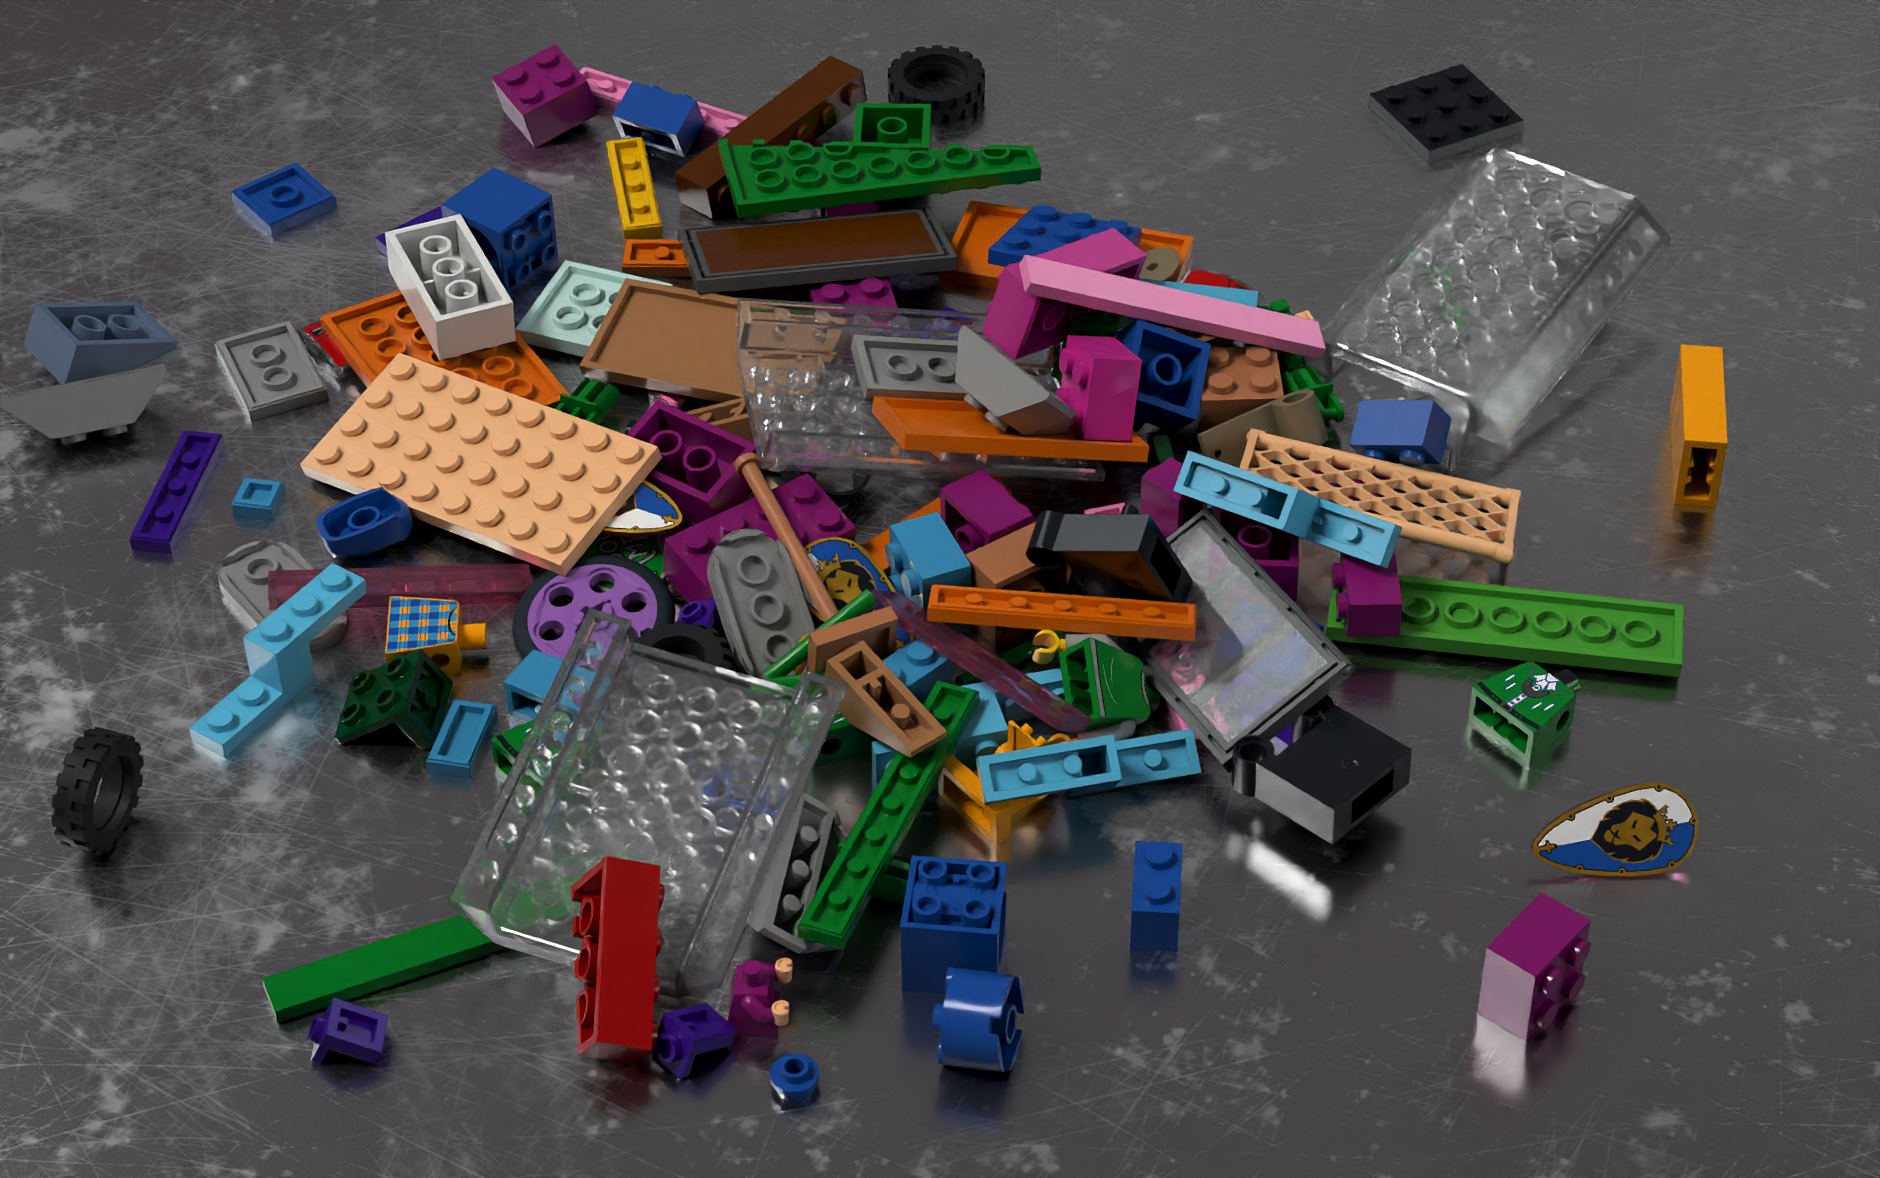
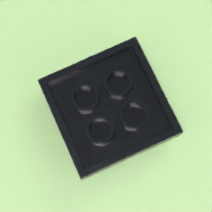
(1445, 113)

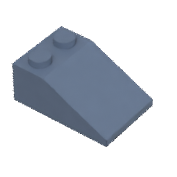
(94, 338)

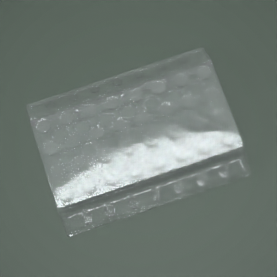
(1497, 288)
(811, 406)
(654, 768)

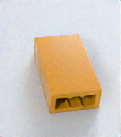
(1698, 425)

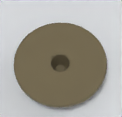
(1160, 263)

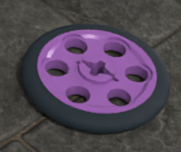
(631, 583)

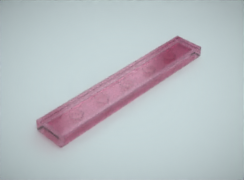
(460, 583)
(983, 664)

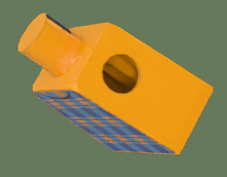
(434, 628)

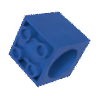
(509, 223)
(951, 919)

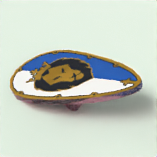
(645, 514)
(846, 573)
(1622, 833)

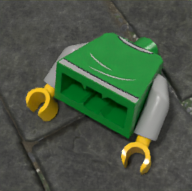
(1100, 683)

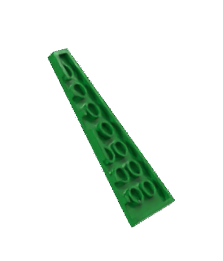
(849, 172)

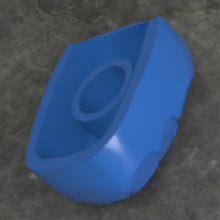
(364, 524)

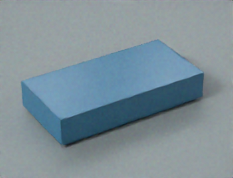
(462, 738)

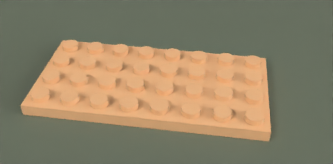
(483, 462)

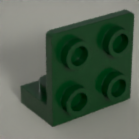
(402, 692)

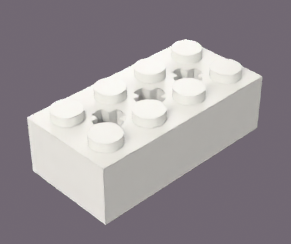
(450, 287)

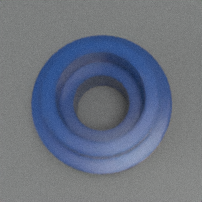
(794, 1076)

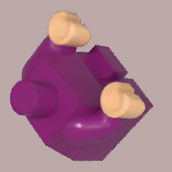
(753, 1003)

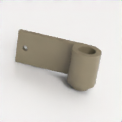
(1289, 416)

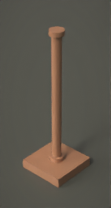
(875, 628)

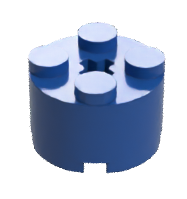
(979, 1020)

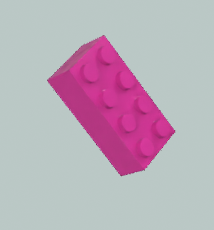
(1031, 323)

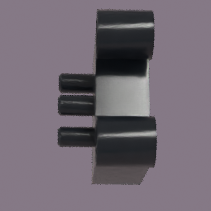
(1110, 555)
(1329, 774)

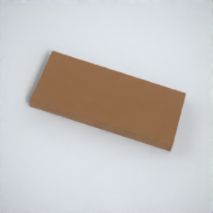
(668, 342)

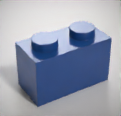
(660, 117)
(1401, 431)
(1156, 896)

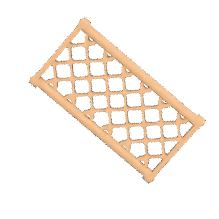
(1399, 477)

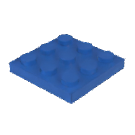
(1049, 229)

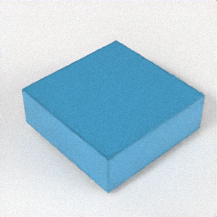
(258, 498)

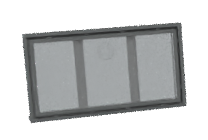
(1253, 649)

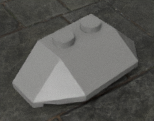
(1006, 389)
(86, 404)
(797, 874)

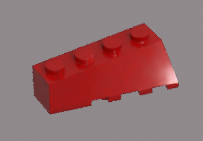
(617, 958)

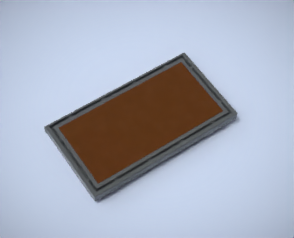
(816, 250)

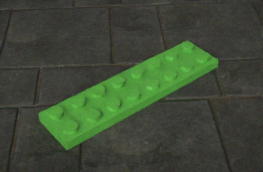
(1532, 626)

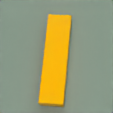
(634, 188)

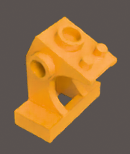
(963, 791)

